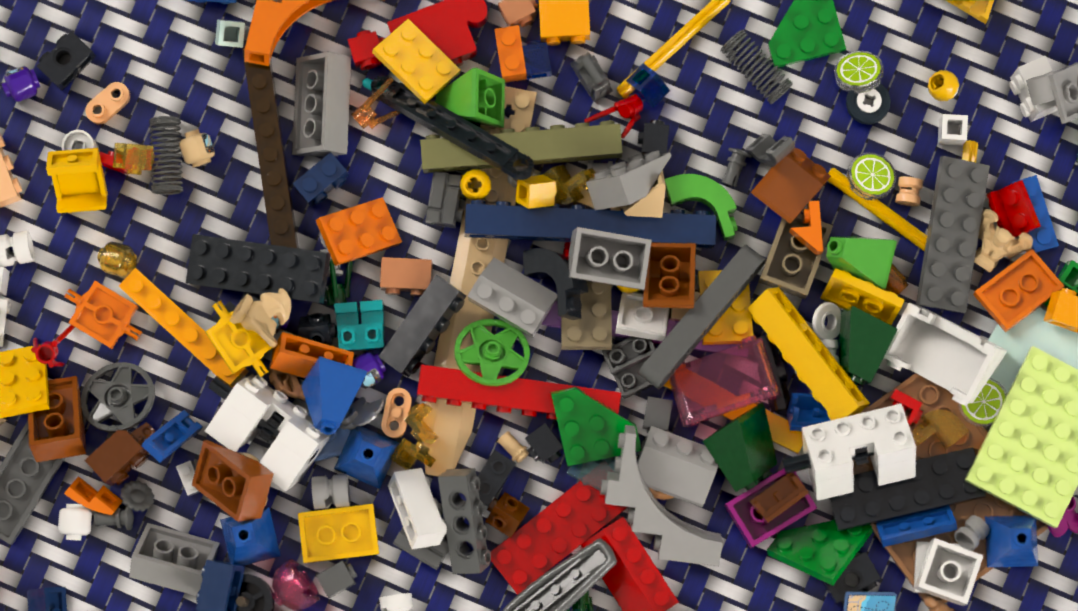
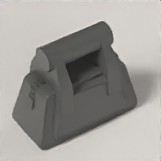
(591, 76)

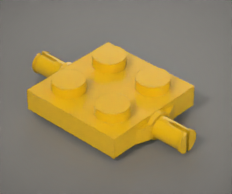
(236, 344)

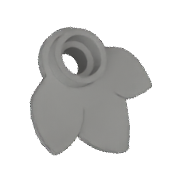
(361, 413)

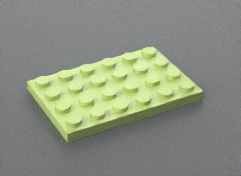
(1033, 441)

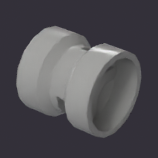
(973, 531)

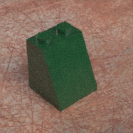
(863, 344)
(744, 449)

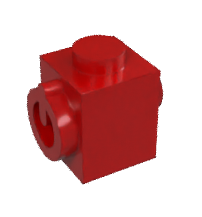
(362, 48)

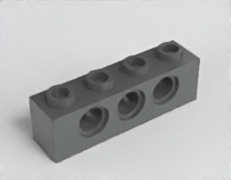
(462, 558)

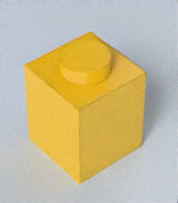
(536, 192)

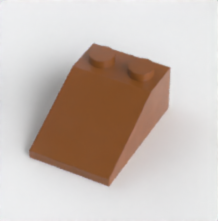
(791, 184)
(670, 276)
(61, 428)
(232, 481)

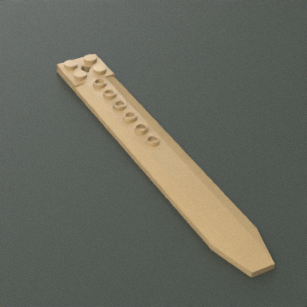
(472, 256)

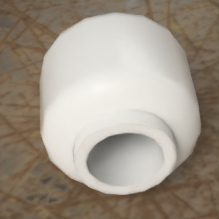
(74, 521)

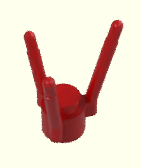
(627, 108)
(48, 350)

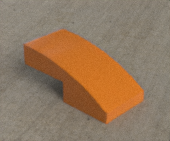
(99, 501)

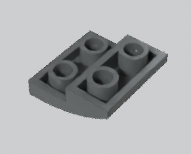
(625, 362)

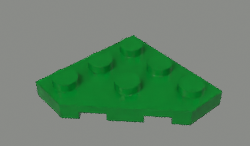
(806, 33)
(588, 427)
(819, 548)

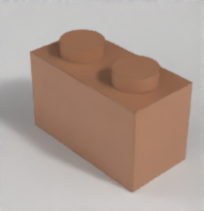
(405, 275)

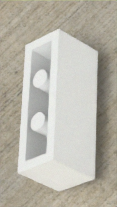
(417, 508)

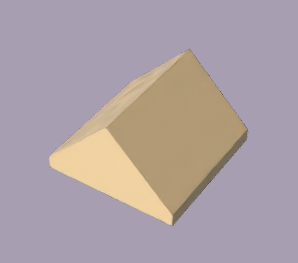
(652, 204)

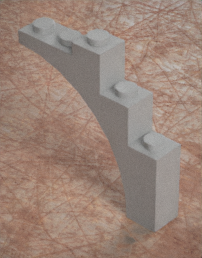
(673, 537)

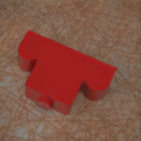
(447, 26)

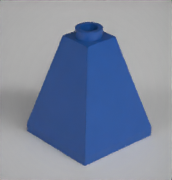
(330, 392)
(357, 466)
(1002, 542)
(259, 545)

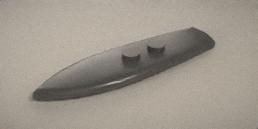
(567, 581)

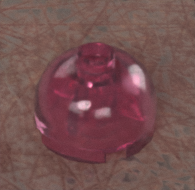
(293, 587)

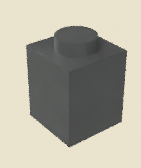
(657, 413)
(337, 578)

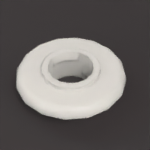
(833, 314)

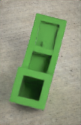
(707, 191)

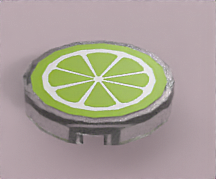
(859, 71)
(871, 176)
(985, 406)

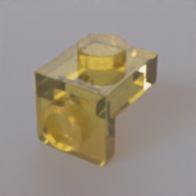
(421, 430)
(408, 452)

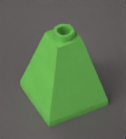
(476, 97)
(863, 257)

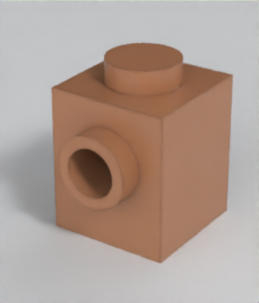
(518, 12)

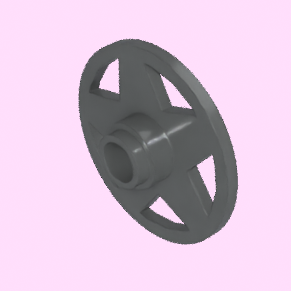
(117, 397)

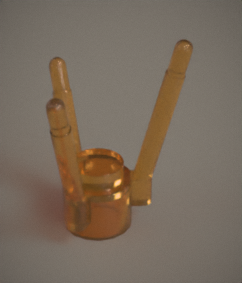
(365, 113)

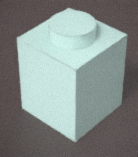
(230, 33)

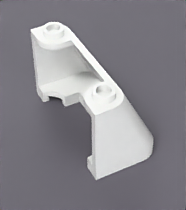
(943, 353)

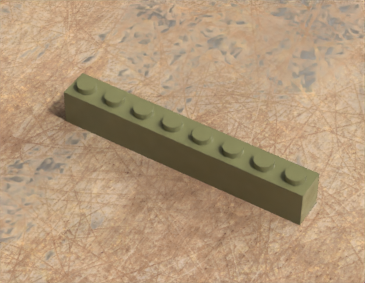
(542, 146)

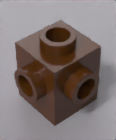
(506, 514)

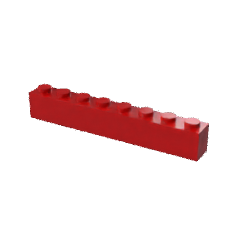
(521, 394)

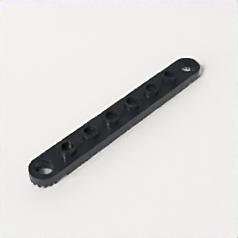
(455, 129)

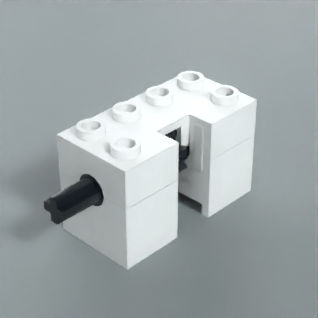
(256, 407)
(836, 443)

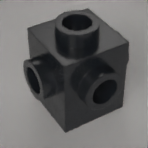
(318, 328)

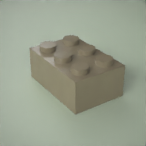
(791, 263)

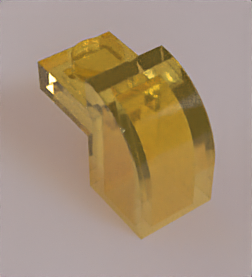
(569, 187)
(943, 424)

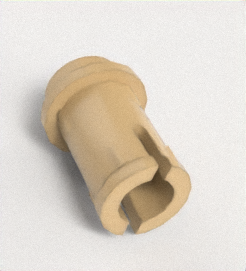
(513, 447)

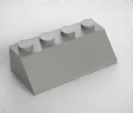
(321, 105)

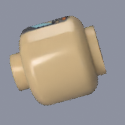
(196, 148)

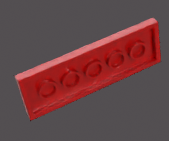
(552, 535)

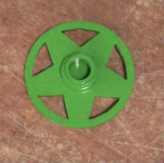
(491, 352)

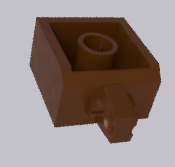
(120, 454)

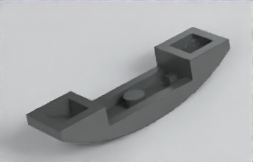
(769, 151)

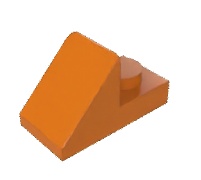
(811, 235)

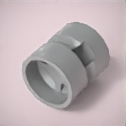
(330, 491)

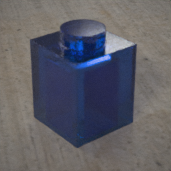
(537, 60)
(648, 85)

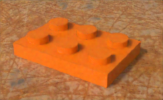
(358, 231)
(1018, 290)

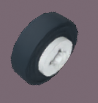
(863, 110)

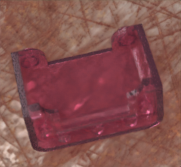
(724, 382)

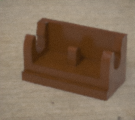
(779, 497)

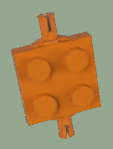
(103, 314)

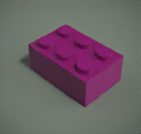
(749, 521)

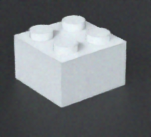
(1019, 86)
(948, 572)

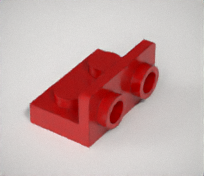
(1014, 209)

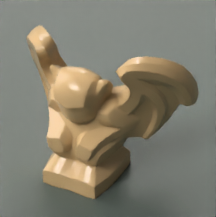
(998, 242)
(259, 314)

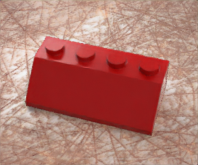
(634, 577)

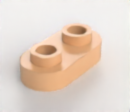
(109, 104)
(396, 413)

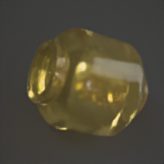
(117, 258)

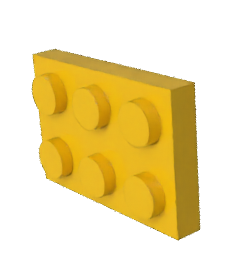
(416, 61)
(850, 291)
(735, 322)
(22, 383)
(338, 533)

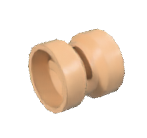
(909, 191)

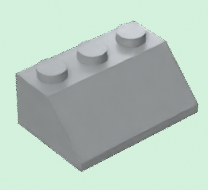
(609, 258)
(512, 297)
(677, 466)
(171, 558)

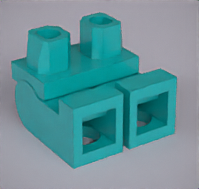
(360, 336)

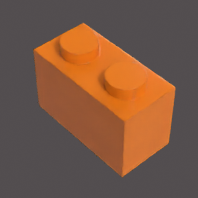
(510, 54)

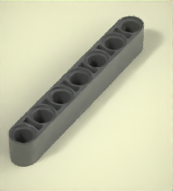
(702, 317)

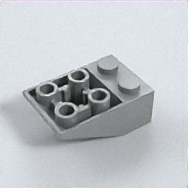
(626, 181)

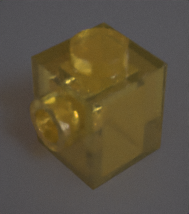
(133, 157)

